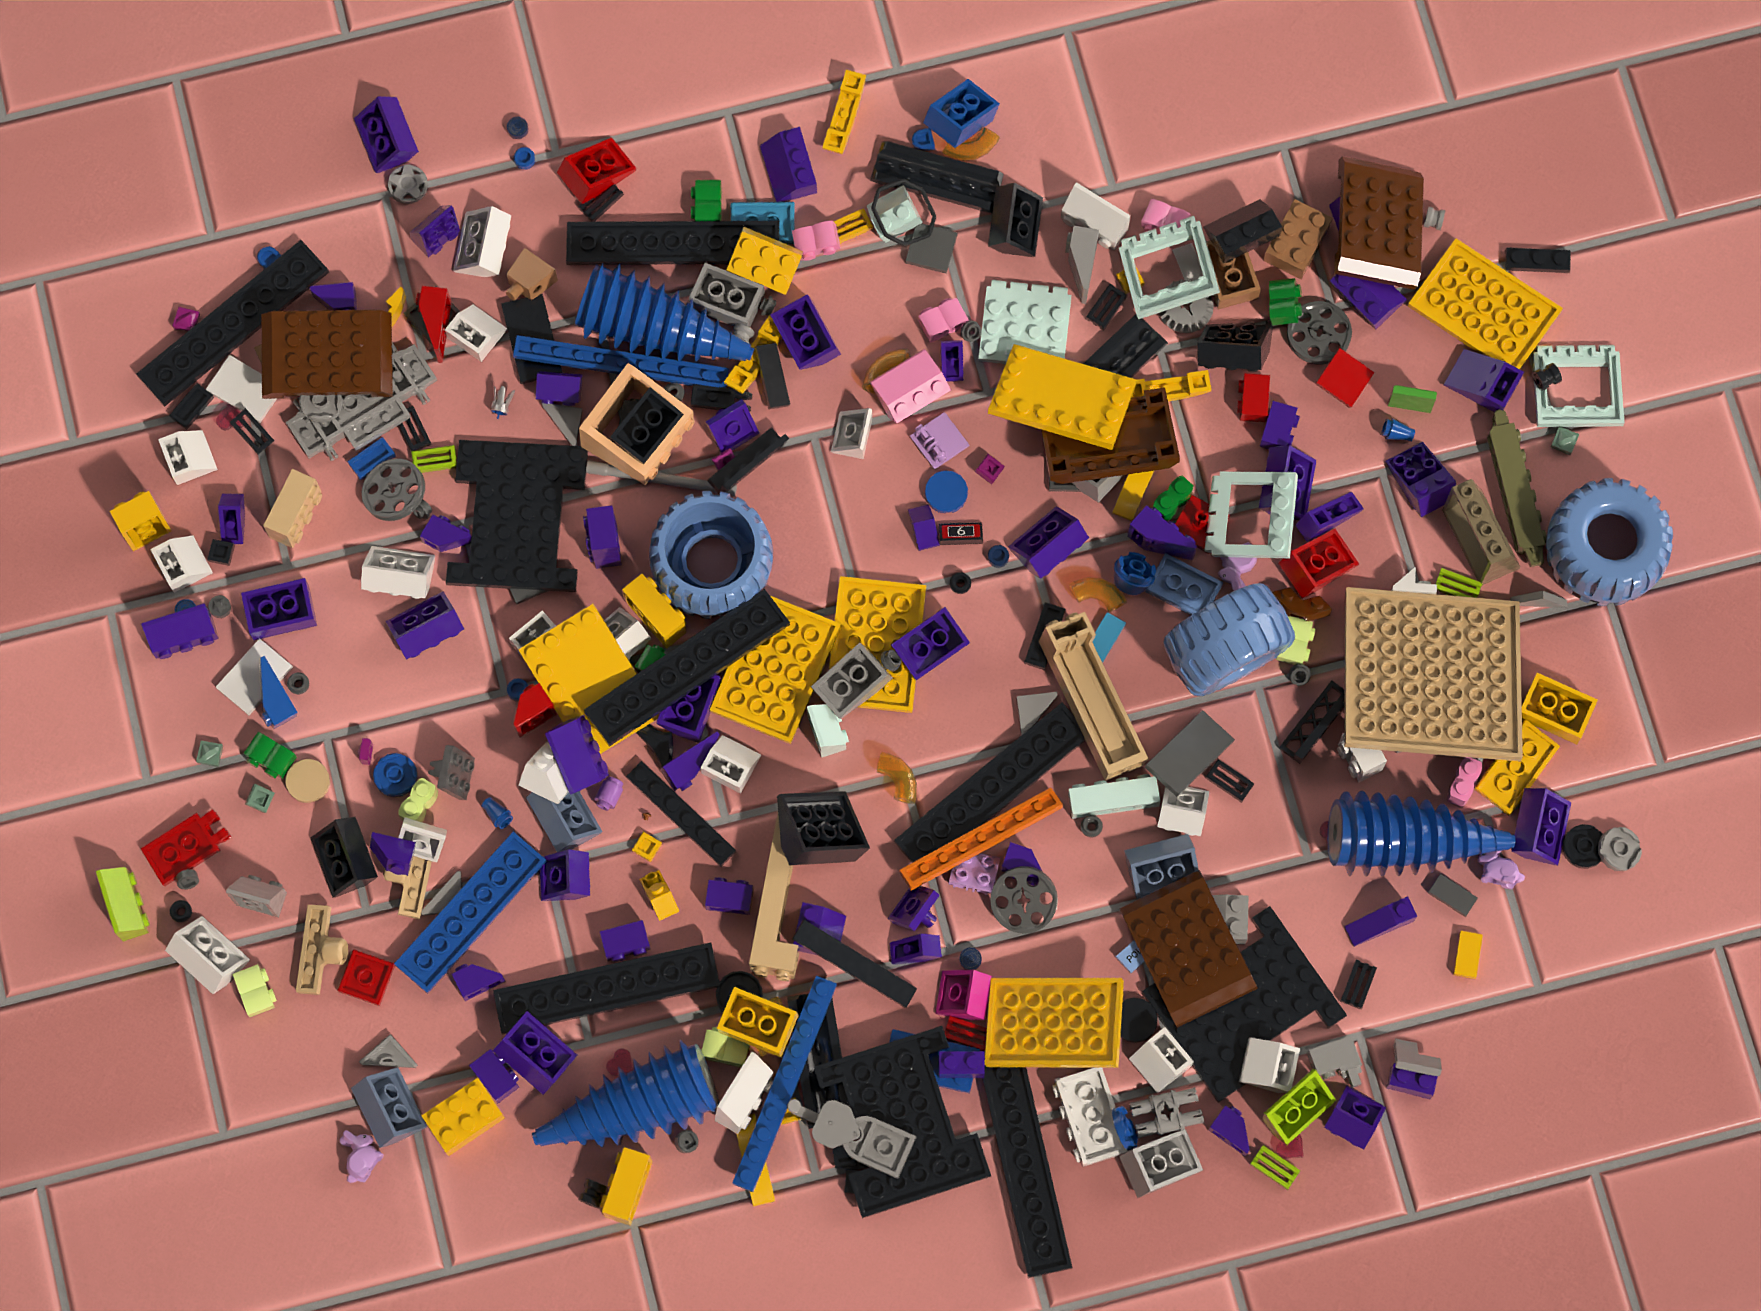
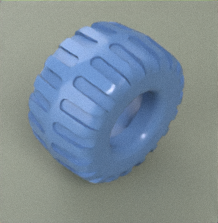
(702, 519)
(1601, 577)
(1229, 639)

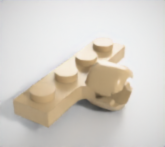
(413, 887)
(318, 950)

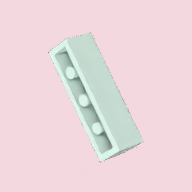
(1114, 797)

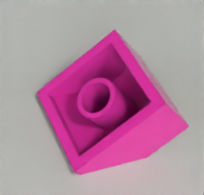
(963, 994)

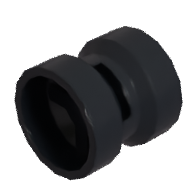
(1547, 376)
(592, 1193)

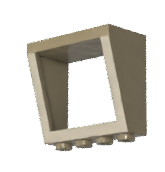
(1479, 533)

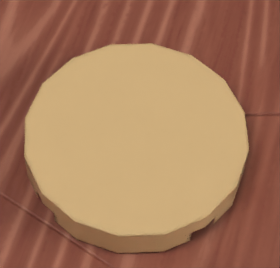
(307, 781)

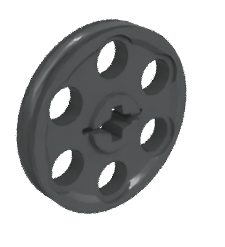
(1329, 334)
(385, 486)
(1017, 907)

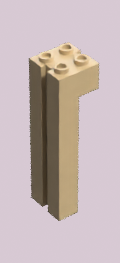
(1092, 695)
(767, 953)

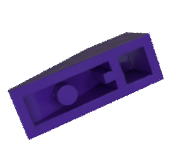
(1328, 516)
(686, 766)
(1381, 921)

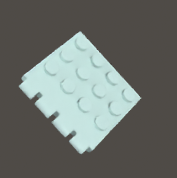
(1025, 319)

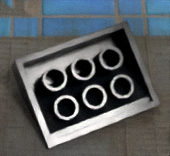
(819, 828)

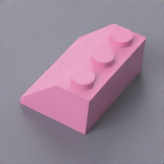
(910, 386)

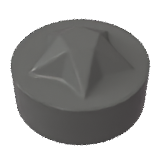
(219, 606)
(187, 879)
(686, 1141)

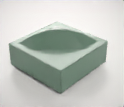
(1564, 440)
(209, 753)
(259, 798)

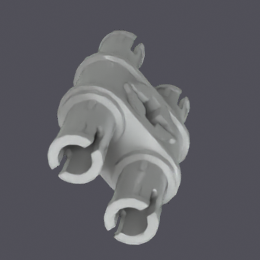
(1161, 1123)

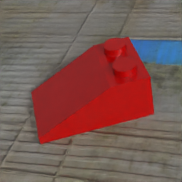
(595, 169)
(435, 309)
(1318, 563)

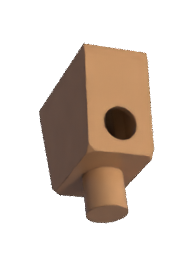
(529, 276)

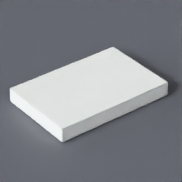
(241, 388)
(243, 681)

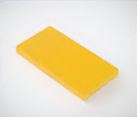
(1506, 779)

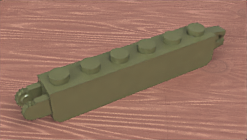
(1516, 490)

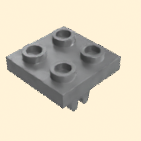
(454, 772)

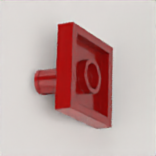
(1194, 521)

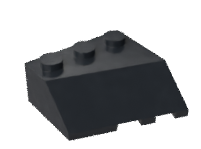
(1235, 346)

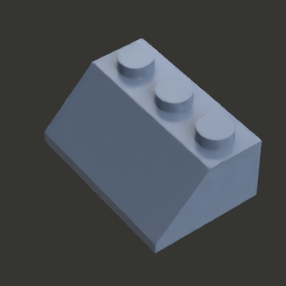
(565, 823)
(1160, 864)
(388, 1107)

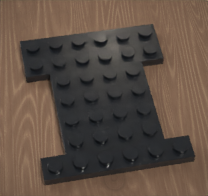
(517, 514)
(1285, 995)
(902, 1090)

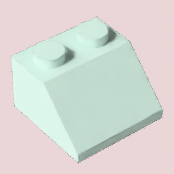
(896, 213)
(826, 730)

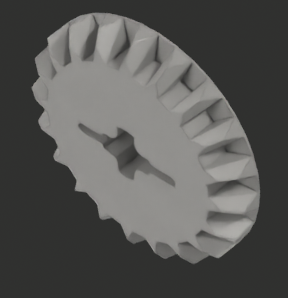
(1180, 318)

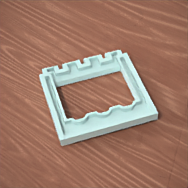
(1183, 293)
(1580, 416)
(1280, 519)

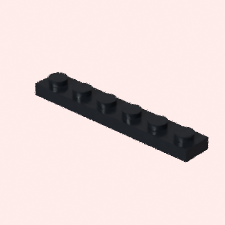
(681, 814)

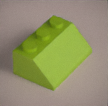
(123, 902)
(1298, 1107)

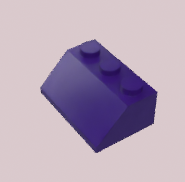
(385, 134)
(788, 165)
(1371, 299)
(805, 333)
(1290, 460)
(1049, 542)
(425, 625)
(180, 631)
(690, 713)
(577, 754)
(1541, 825)
(535, 1053)

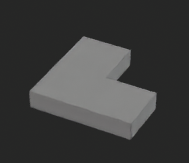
(1408, 1059)

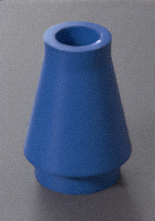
(1396, 430)
(498, 814)

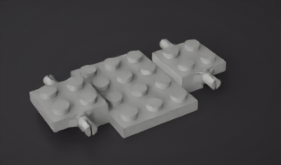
(364, 416)

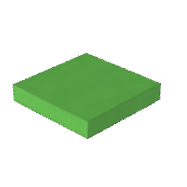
(1412, 399)

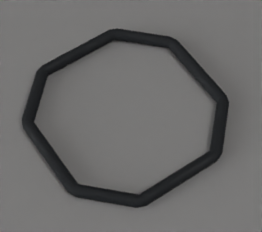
(927, 203)

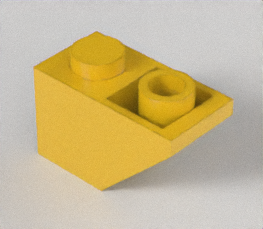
(659, 895)

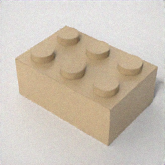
(293, 509)

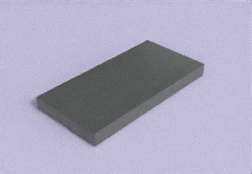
(1189, 753)

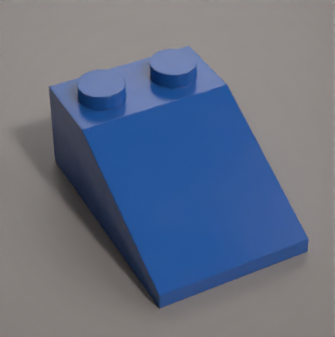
(275, 701)

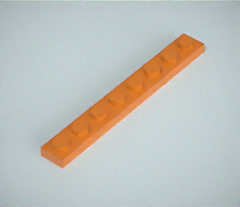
(981, 839)

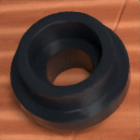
(960, 577)
(178, 905)

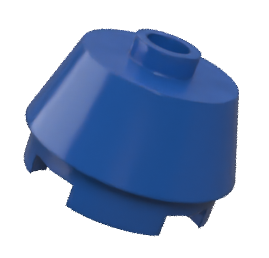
(1133, 573)

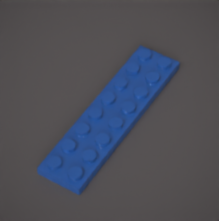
(470, 912)

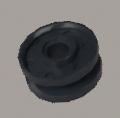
(740, 980)

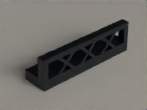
(747, 461)
(1320, 729)

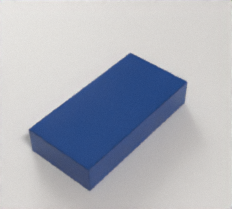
(371, 457)

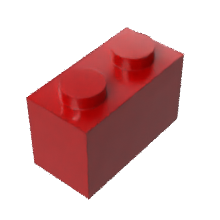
(1254, 397)

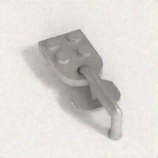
(880, 1143)

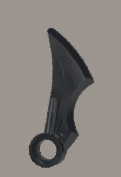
(659, 742)

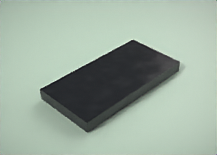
(529, 319)

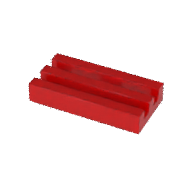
(949, 1027)

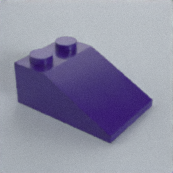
(930, 643)

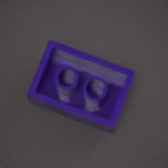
(602, 537)
(279, 609)

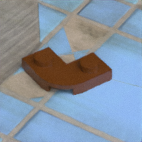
(1310, 608)

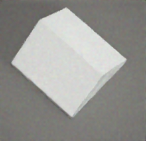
(852, 433)
(428, 838)

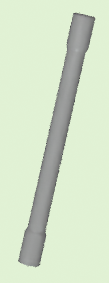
(605, 469)

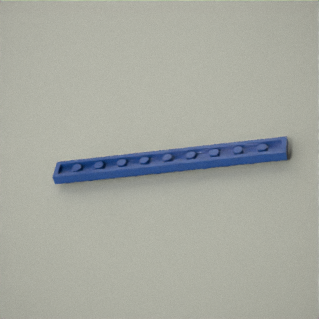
(615, 361)
(784, 1084)

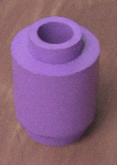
(609, 793)

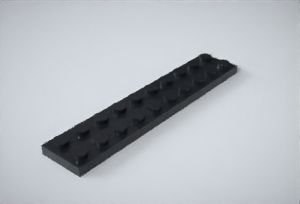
(658, 241)
(232, 323)
(686, 667)
(994, 784)
(609, 987)
(1026, 1170)

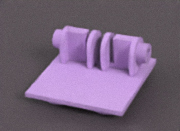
(939, 440)
(976, 873)

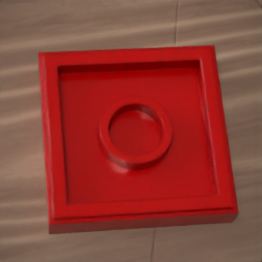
(1344, 378)
(366, 977)

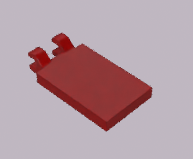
(184, 846)

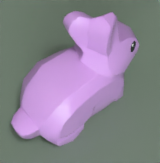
(1234, 568)
(1499, 870)
(362, 1158)

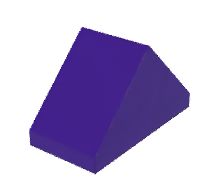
(952, 360)
(924, 527)

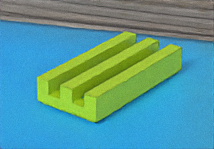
(435, 467)
(1443, 572)
(1280, 1160)

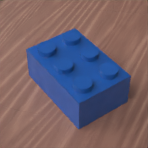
(961, 113)

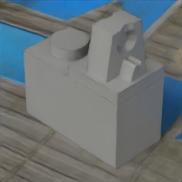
(1337, 1057)

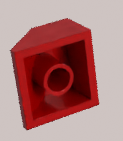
(533, 709)

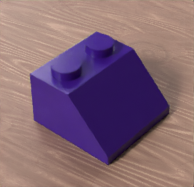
(565, 876)
(822, 918)
(1355, 1117)

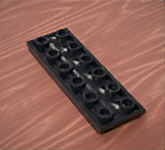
(938, 176)
(1128, 349)
(825, 1049)

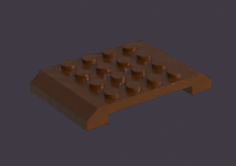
(1380, 223)
(326, 353)
(1142, 445)
(1188, 948)

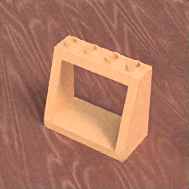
(606, 409)

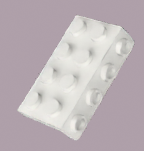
(1088, 1111)

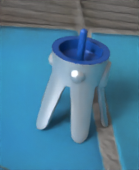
(498, 406)

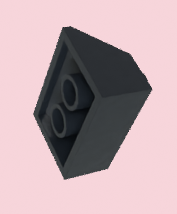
(1015, 220)
(1243, 230)
(646, 426)
(344, 856)

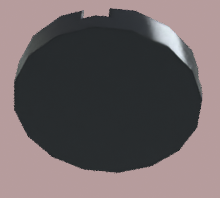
(1581, 846)
(1137, 1020)

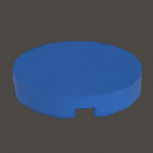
(946, 492)
(395, 775)
(1124, 1128)

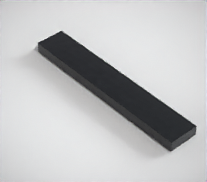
(854, 963)

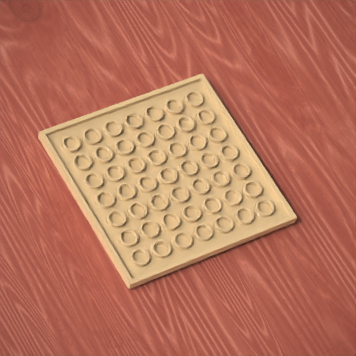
(1432, 674)

